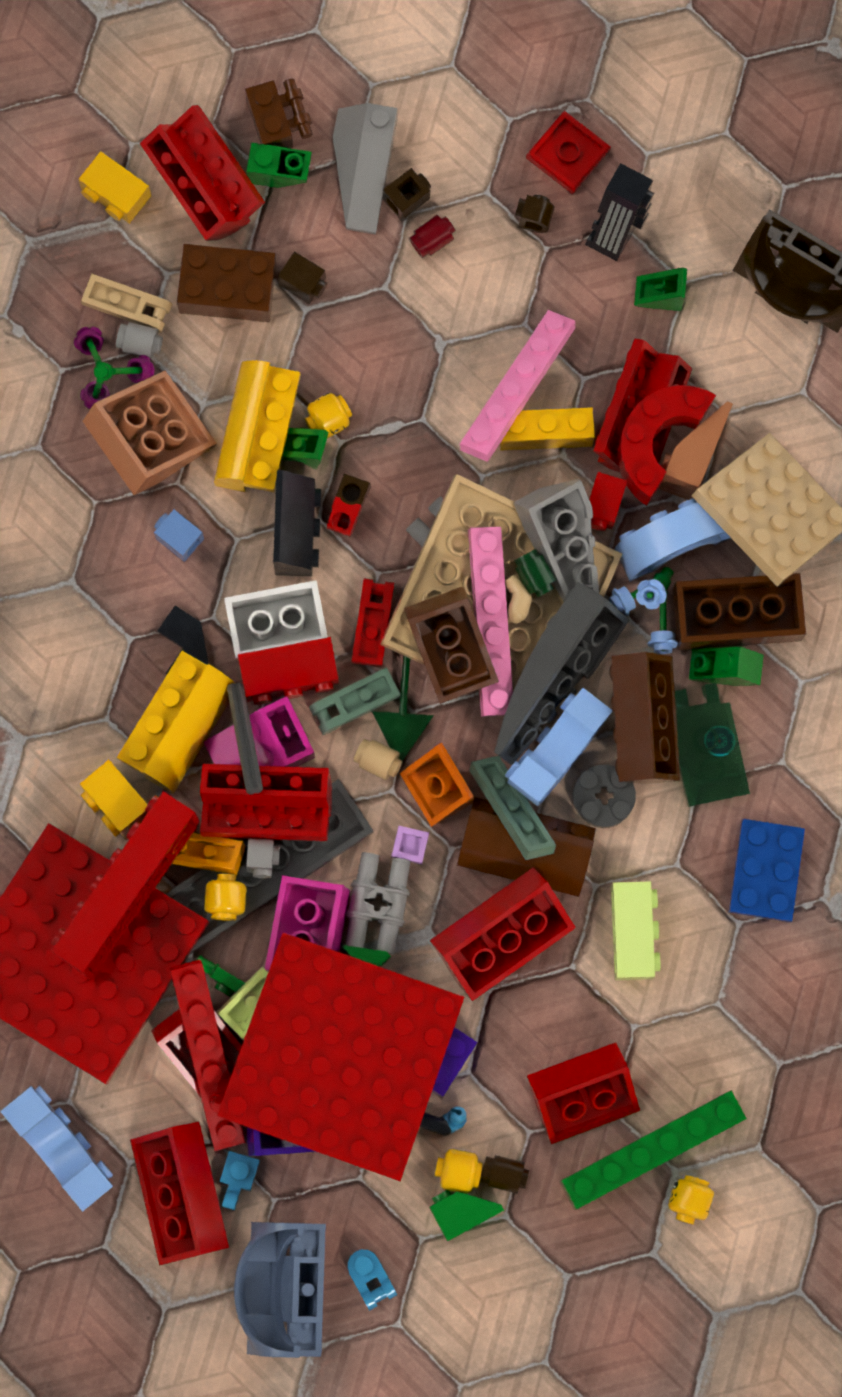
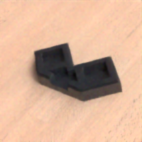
(185, 633)

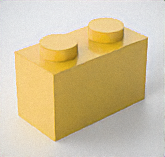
(114, 188)

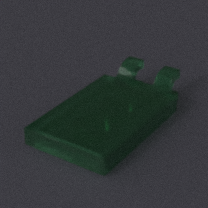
(703, 732)

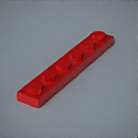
(205, 1050)

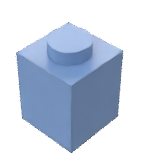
(178, 534)

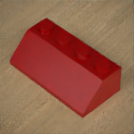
(179, 1193)

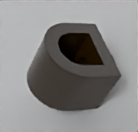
(535, 213)

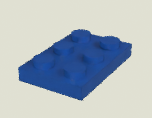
(766, 870)

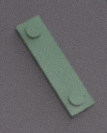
(512, 808)

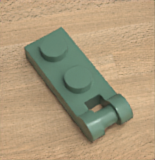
(355, 700)

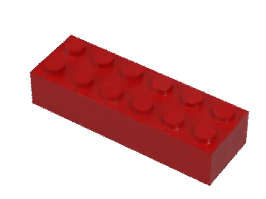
(126, 884)

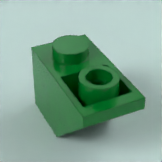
(277, 165)
(726, 666)

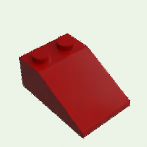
(173, 1041)

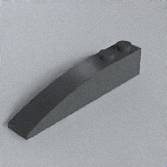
(566, 652)

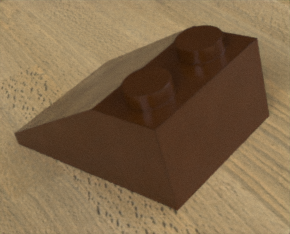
(451, 644)

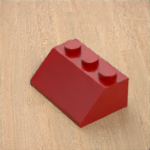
(288, 670)
(583, 1093)

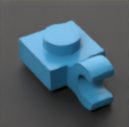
(237, 1174)

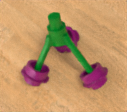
(90, 343)

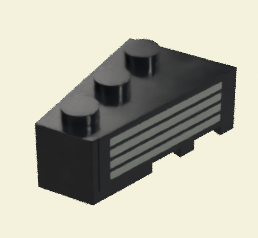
(622, 210)

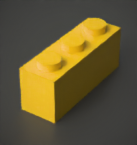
(550, 429)

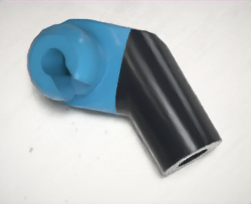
(445, 1124)

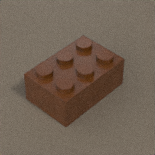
(226, 283)

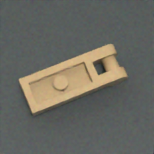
(125, 302)

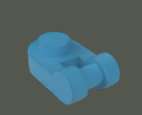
(365, 1266)

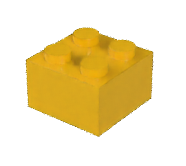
(115, 797)

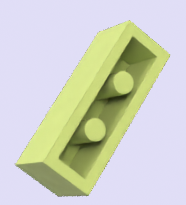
(634, 930)

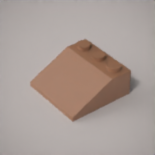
(148, 431)

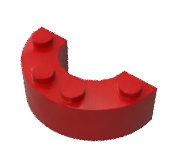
(658, 411)

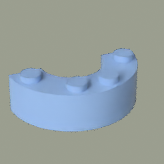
(667, 538)
(559, 747)
(58, 1146)

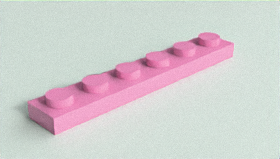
(517, 386)
(491, 614)

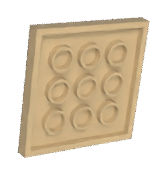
(771, 509)

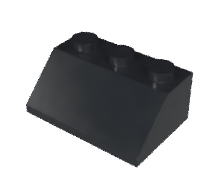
(295, 524)

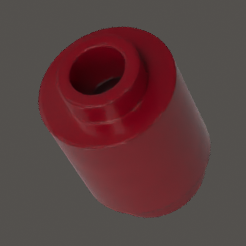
(432, 236)

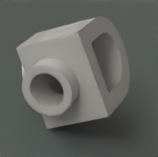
(262, 857)

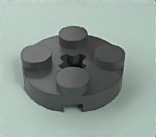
(591, 808)

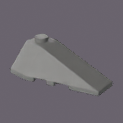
(363, 152)
(560, 529)

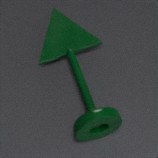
(400, 728)

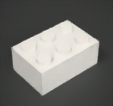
(275, 617)

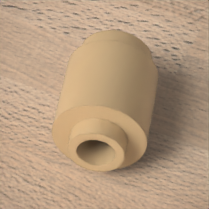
(378, 759)

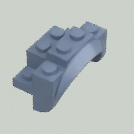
(282, 1289)

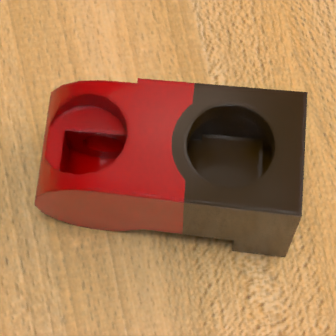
(348, 504)

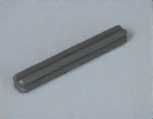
(244, 738)

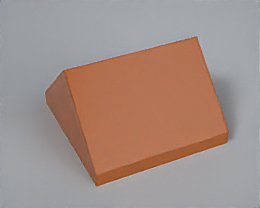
(437, 785)

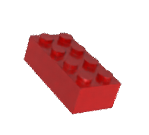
(503, 934)

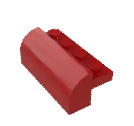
(203, 174)
(642, 375)
(290, 807)

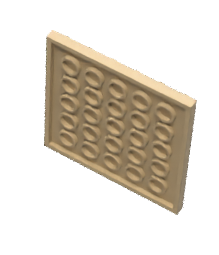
(446, 566)

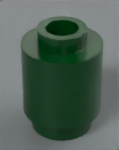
(535, 573)

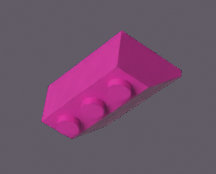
(310, 912)

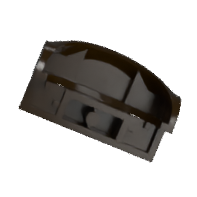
(800, 274)

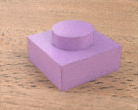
(410, 844)

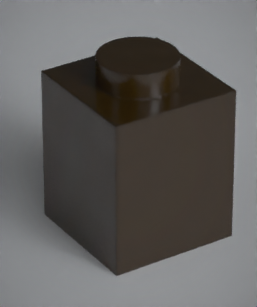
(302, 278)

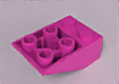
(276, 737)

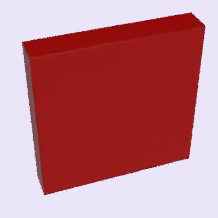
(568, 152)

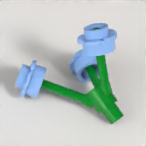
(650, 594)

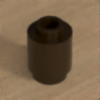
(504, 1174)

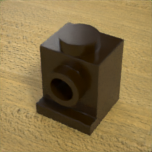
(407, 183)

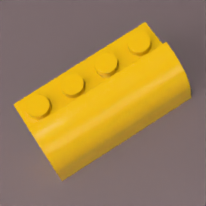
(257, 427)
(177, 722)

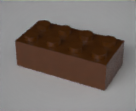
(738, 612)
(645, 718)

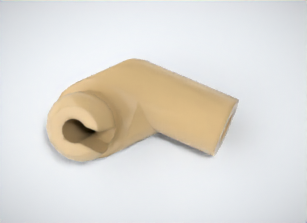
(520, 600)

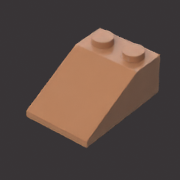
(692, 455)

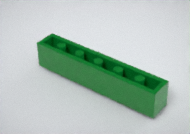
(652, 1150)

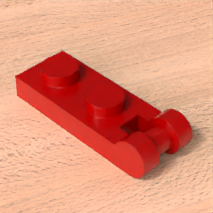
(372, 623)

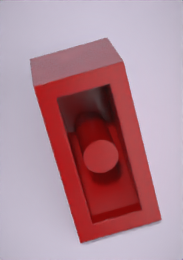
(606, 500)

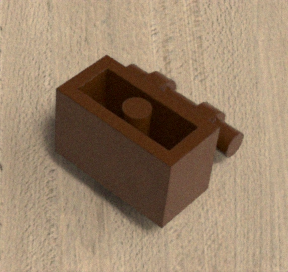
(269, 116)

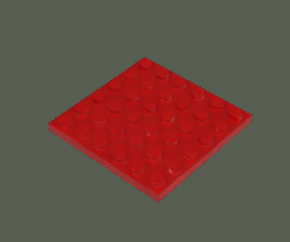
(53, 1003)
(341, 1056)

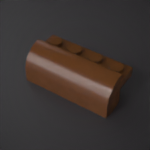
(492, 850)

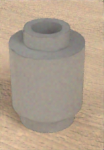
(139, 339)

